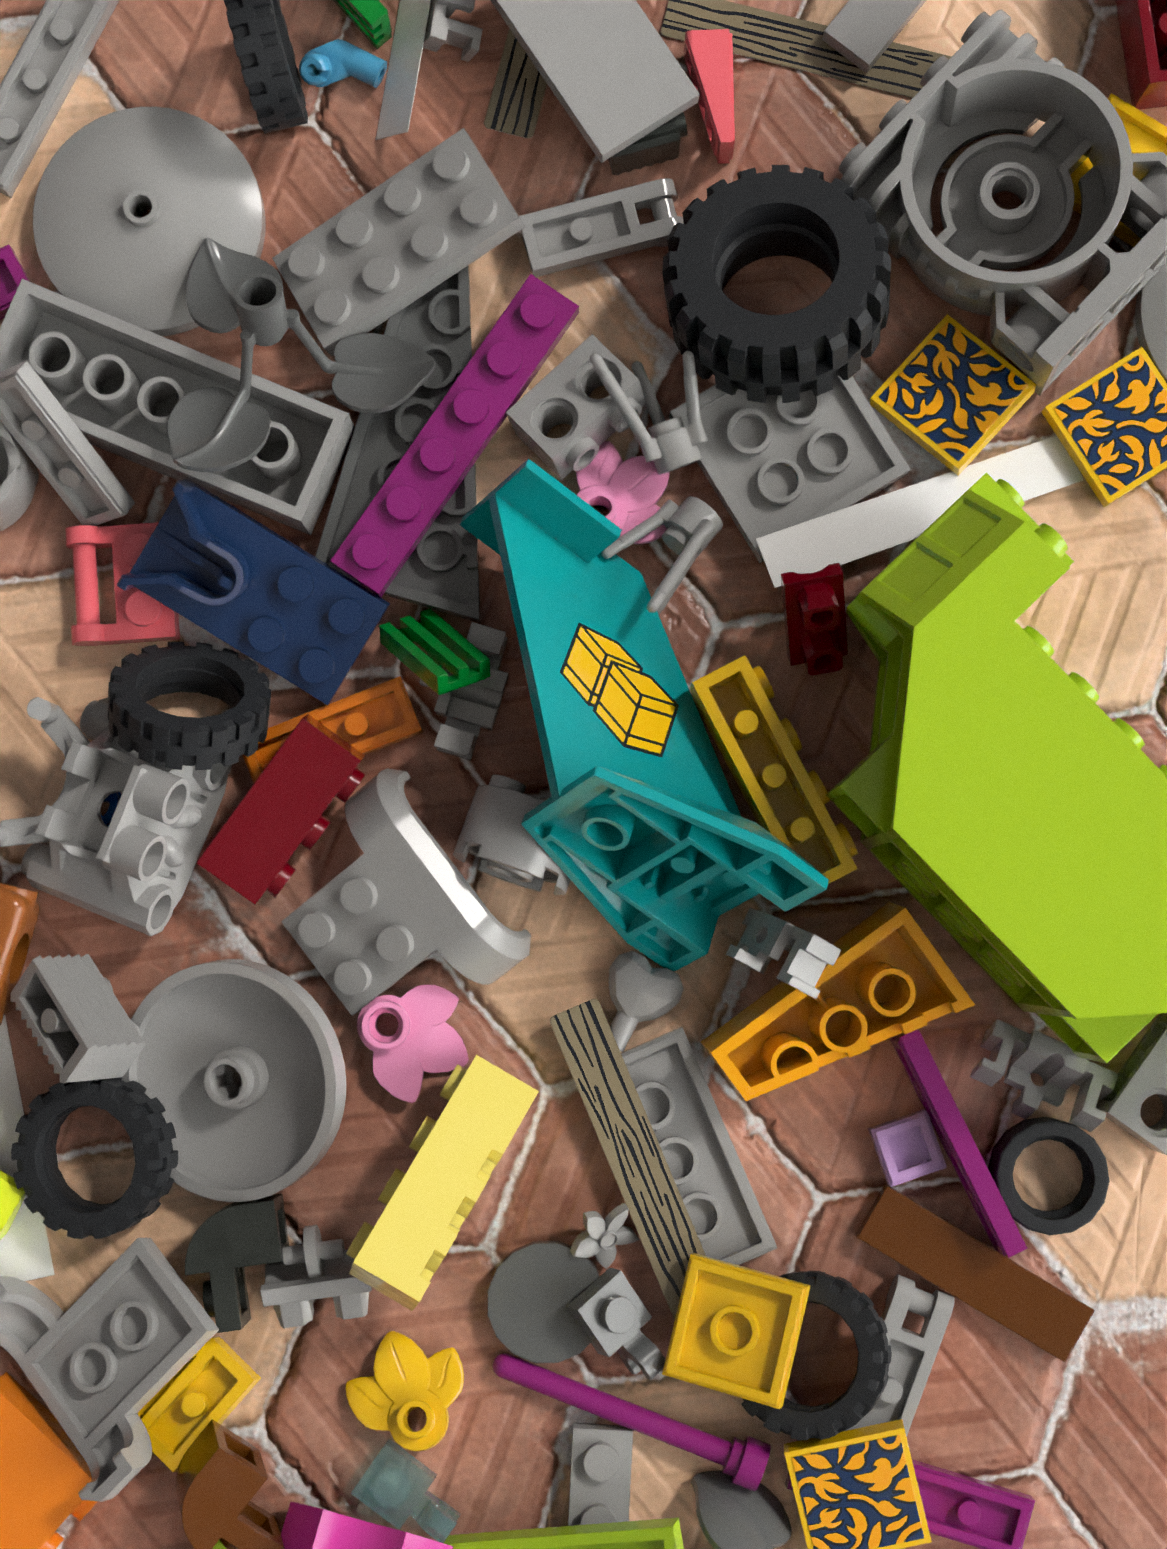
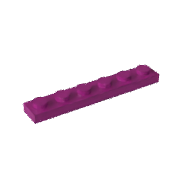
(455, 435)

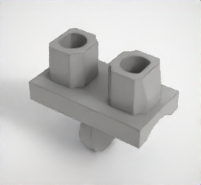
(310, 1273)

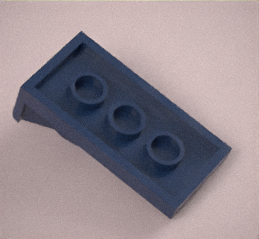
(256, 591)

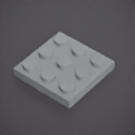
(793, 459)

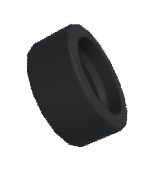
(1093, 1165)

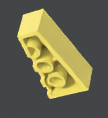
(441, 1183)

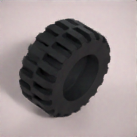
(768, 218)

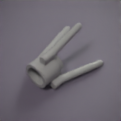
(669, 441)
(687, 534)

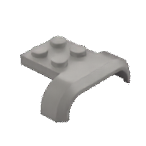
(398, 906)
(106, 1356)

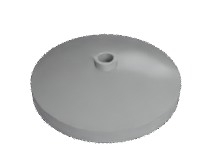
(93, 203)
(242, 1077)

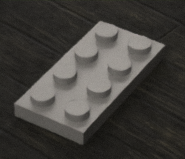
(398, 241)

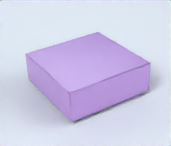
(907, 1148)

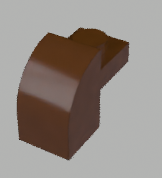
(216, 1489)

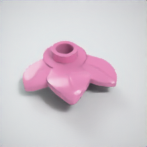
(624, 488)
(420, 1042)

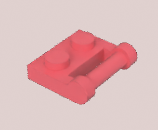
(137, 614)

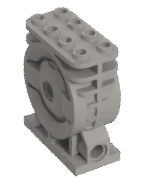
(1005, 88)

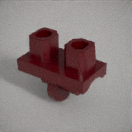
(815, 619)

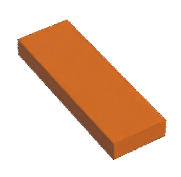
(363, 720)

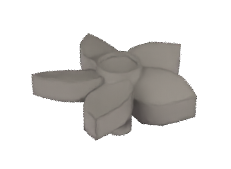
(603, 1235)

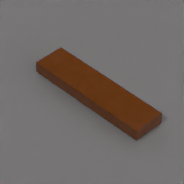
(974, 1273)

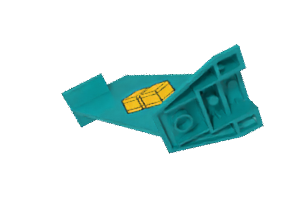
(629, 767)

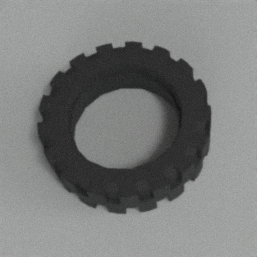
(267, 63)
(188, 739)
(44, 1182)
(872, 1365)

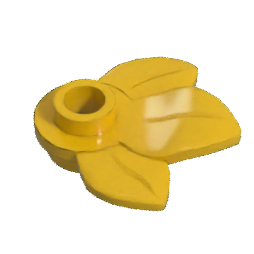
(405, 1382)

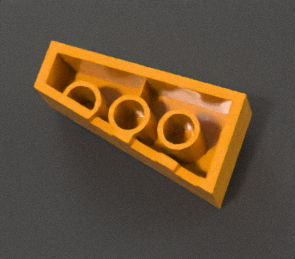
(879, 987)

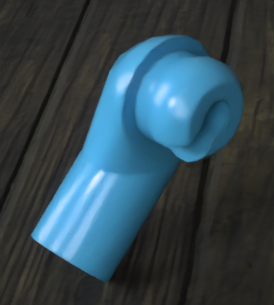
(339, 61)

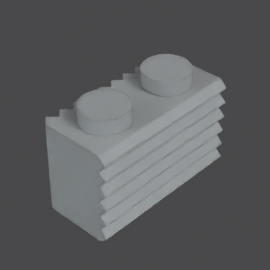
(77, 1018)

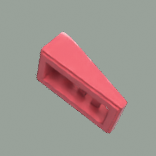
(710, 68)

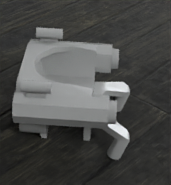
(149, 850)

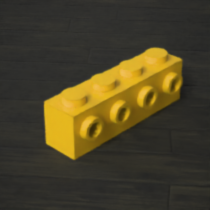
(767, 766)

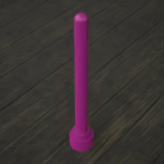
(739, 1458)

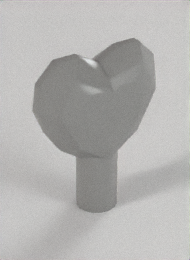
(639, 993)

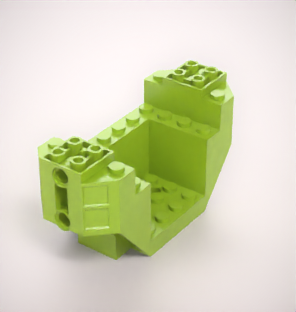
(1007, 784)

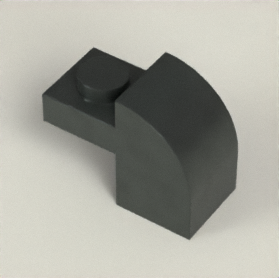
(228, 1242)

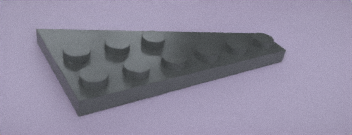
(445, 563)

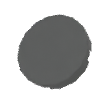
(532, 1298)

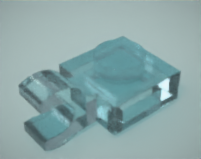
(399, 1486)

